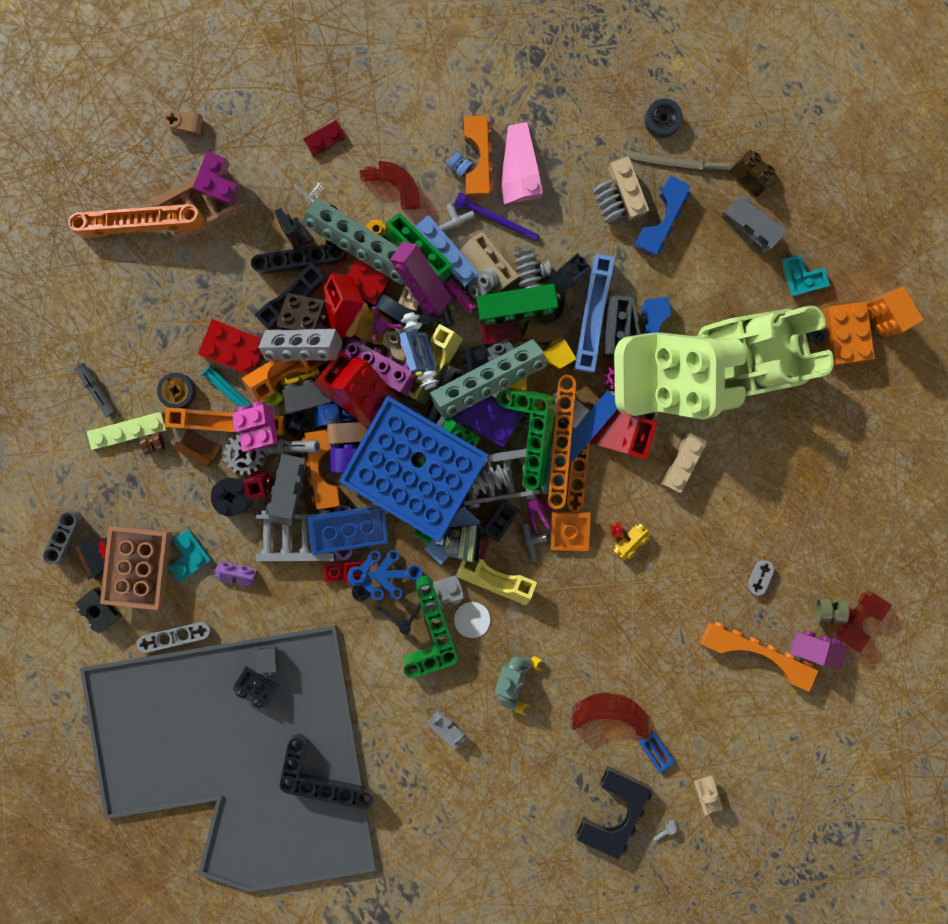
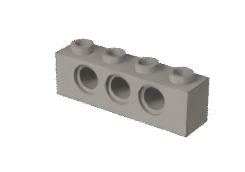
(300, 344)

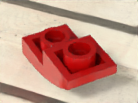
(338, 571)

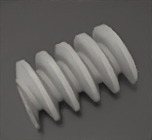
(609, 202)
(527, 269)
(490, 479)

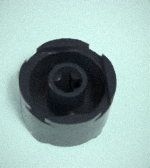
(220, 497)

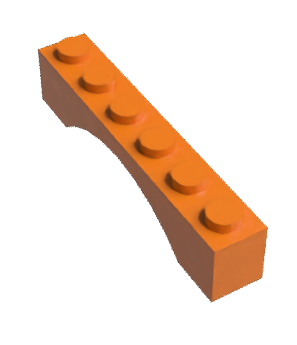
(209, 420)
(795, 672)

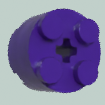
(340, 456)

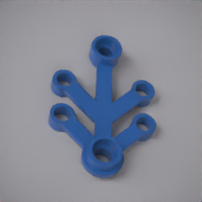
(381, 575)

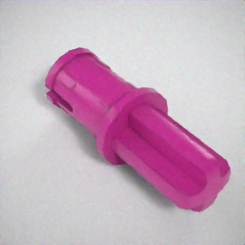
(460, 296)

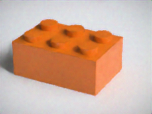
(893, 312)
(849, 333)

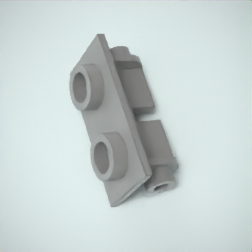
(446, 730)

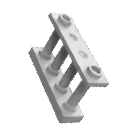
(504, 457)
(286, 553)

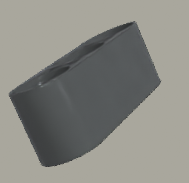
(56, 544)

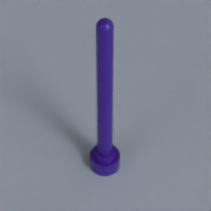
(463, 202)

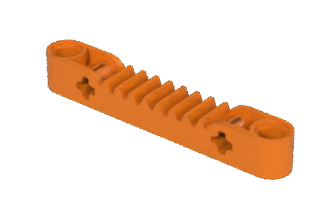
(136, 219)

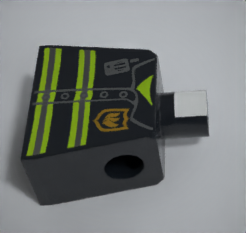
(463, 542)

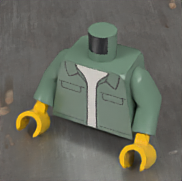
(511, 681)

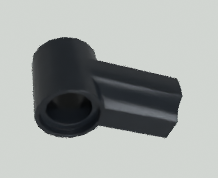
(432, 320)

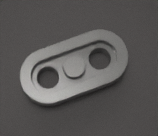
(483, 283)

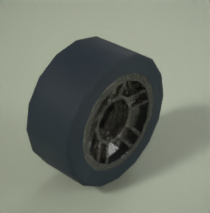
(672, 115)
(392, 309)

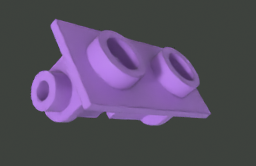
(227, 571)

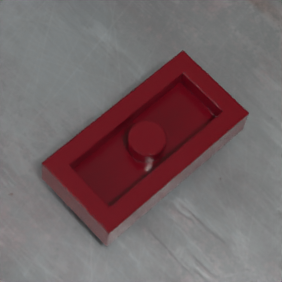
(324, 138)
(500, 331)

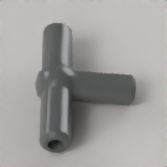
(529, 541)

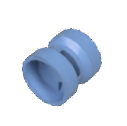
(459, 164)

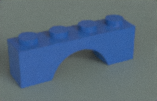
(672, 195)
(655, 313)

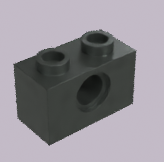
(108, 613)

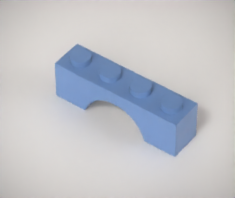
(461, 268)

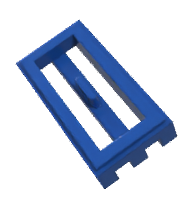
(666, 765)

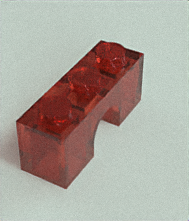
(852, 631)

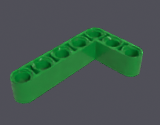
(535, 432)
(437, 630)

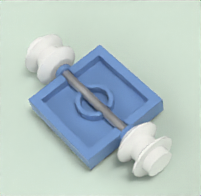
(418, 351)

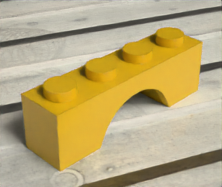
(557, 356)

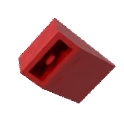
(341, 303)
(329, 375)
(626, 435)

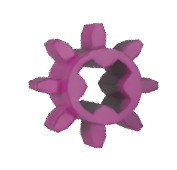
(609, 380)

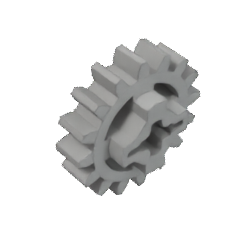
(235, 444)

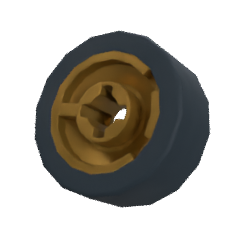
(169, 383)

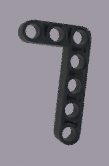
(289, 255)
(318, 783)

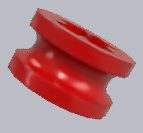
(616, 531)

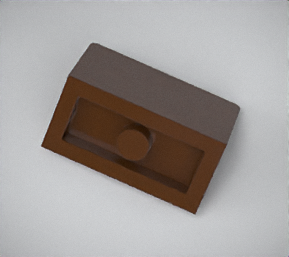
(197, 448)

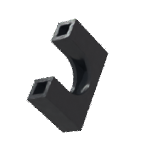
(614, 839)

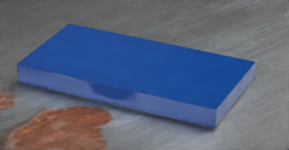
(347, 530)

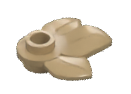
(394, 346)

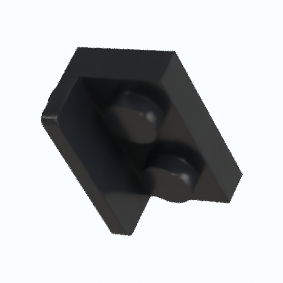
(292, 229)
(475, 356)
(255, 688)

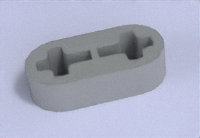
(756, 575)

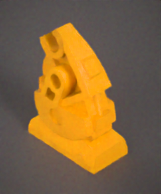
(363, 326)

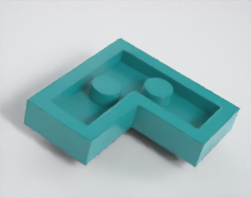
(801, 281)
(193, 556)

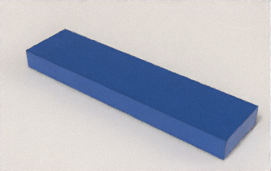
(591, 424)

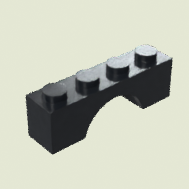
(305, 285)

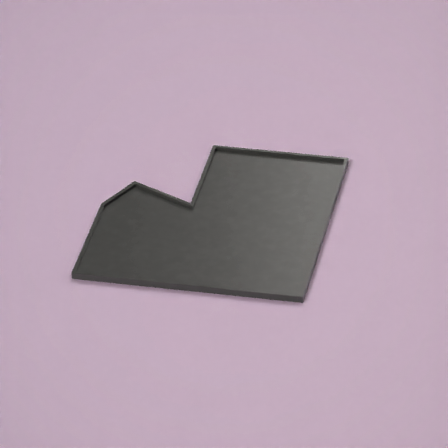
(181, 737)

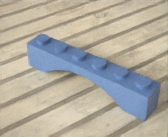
(593, 313)

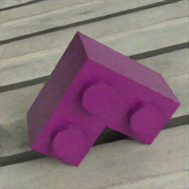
(211, 180)
(821, 650)

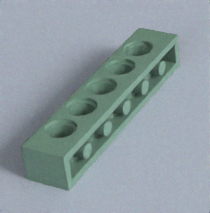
(352, 237)
(488, 379)

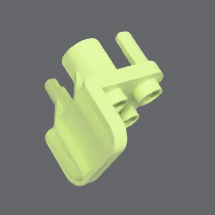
(774, 349)
(676, 374)

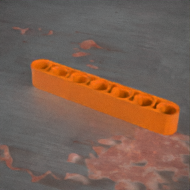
(562, 451)

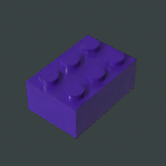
(490, 420)

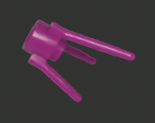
(381, 325)
(537, 507)

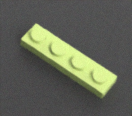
(126, 430)

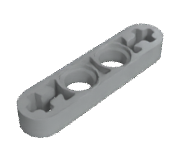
(173, 633)

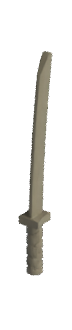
(699, 165)

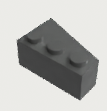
(753, 224)
(620, 322)
(302, 398)
(287, 490)

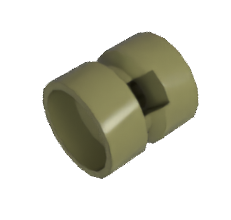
(831, 611)

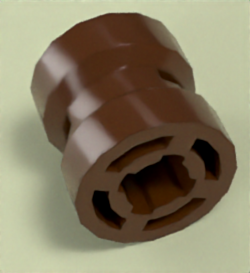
(152, 443)

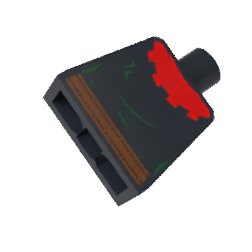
(92, 556)

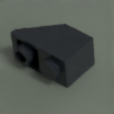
(569, 273)

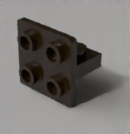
(753, 172)
(300, 312)

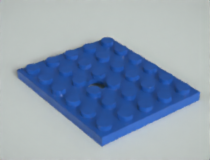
(419, 496)

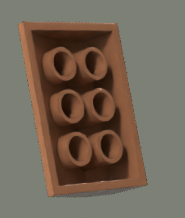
(136, 567)

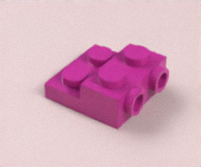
(255, 426)

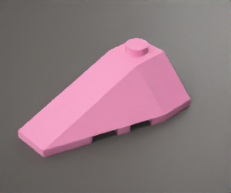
(520, 171)

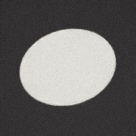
(472, 619)

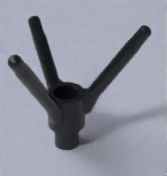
(404, 625)

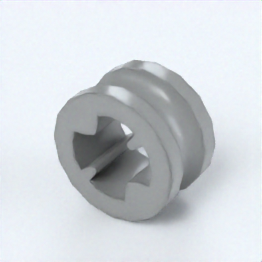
(545, 269)

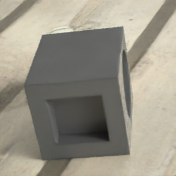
(267, 660)

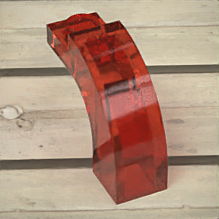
(397, 176)

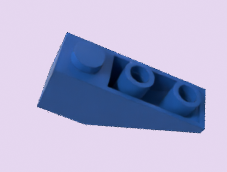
(330, 415)

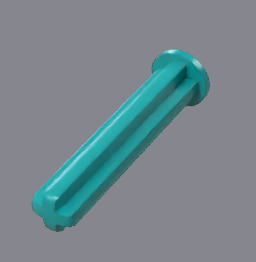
(225, 387)

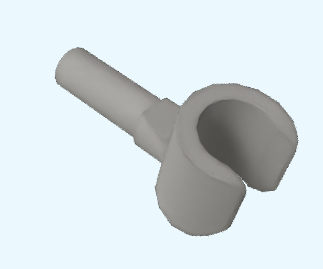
(671, 828)

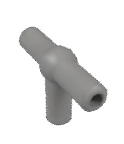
(456, 220)

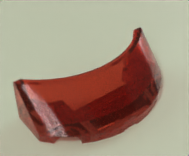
(610, 706)

